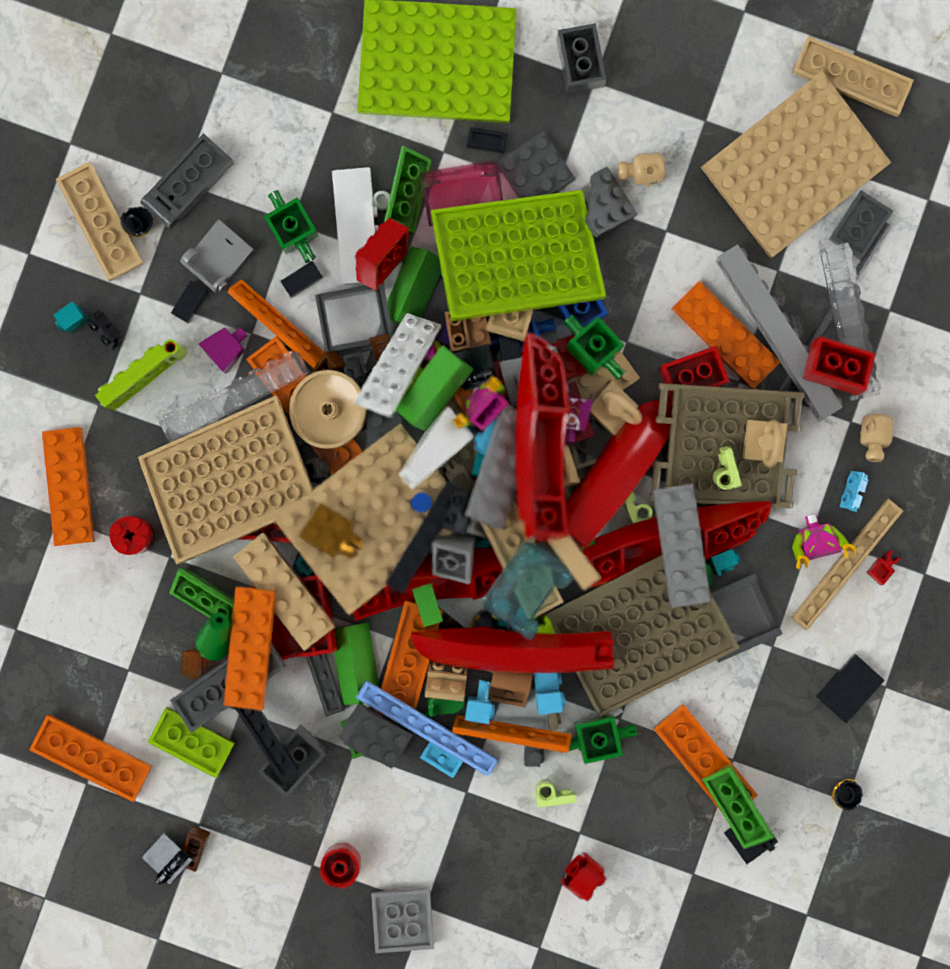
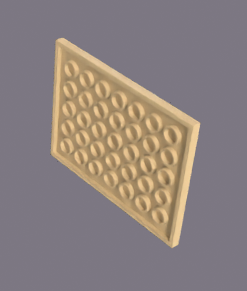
(796, 164)
(226, 479)
(379, 505)

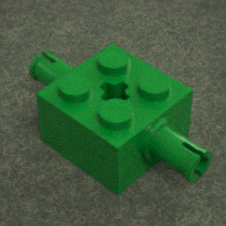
(293, 214)
(592, 335)
(608, 746)

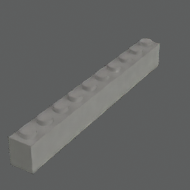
(776, 329)

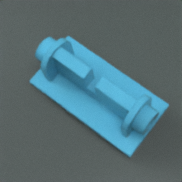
(856, 482)

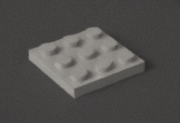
(402, 920)

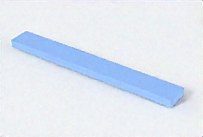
(427, 728)

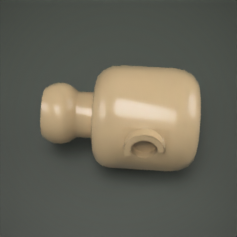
(645, 169)
(876, 434)

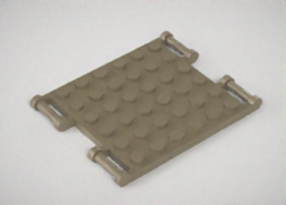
(715, 418)

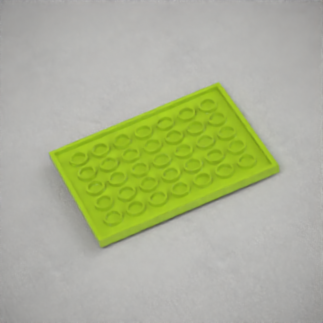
(436, 61)
(517, 255)

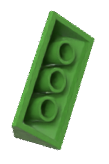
(407, 188)
(414, 284)
(433, 388)
(201, 594)
(354, 660)
(737, 806)

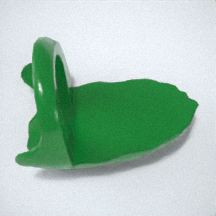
(442, 706)

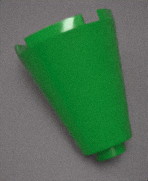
(214, 637)

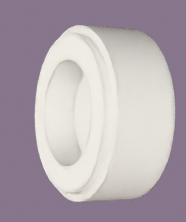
(381, 200)

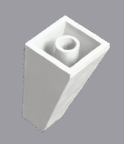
(434, 448)

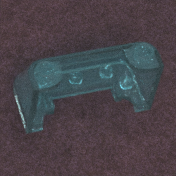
(525, 587)

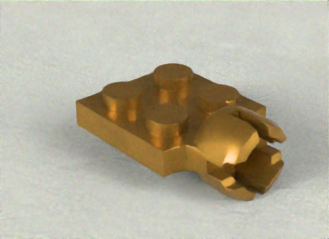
(331, 533)

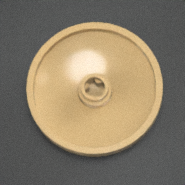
(326, 410)

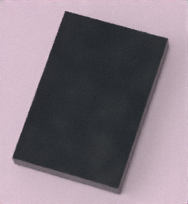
(850, 688)

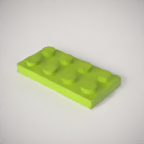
(200, 749)

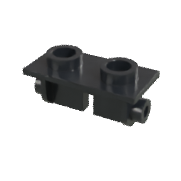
(99, 324)

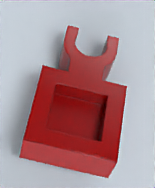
(882, 569)

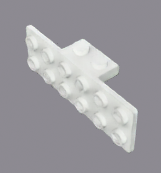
(353, 216)
(398, 365)

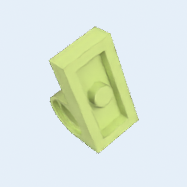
(730, 469)
(632, 510)
(564, 796)

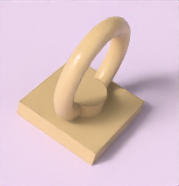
(614, 408)
(765, 441)

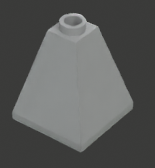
(454, 556)

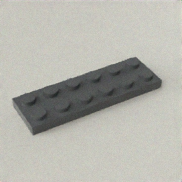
(206, 696)

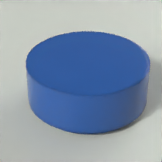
(421, 502)

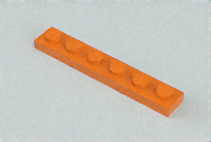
(276, 322)
(514, 734)

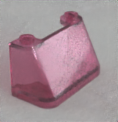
(461, 186)

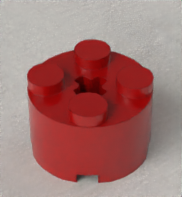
(122, 529)
(338, 876)
(583, 876)

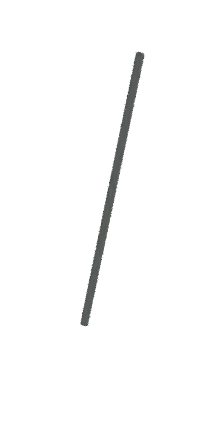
(829, 316)

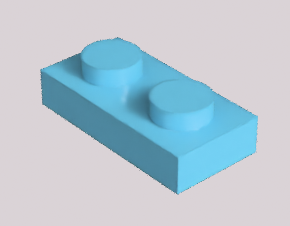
(441, 759)

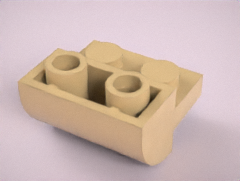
(446, 682)

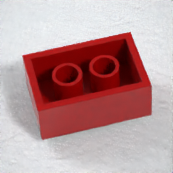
(381, 253)
(839, 366)
(698, 369)

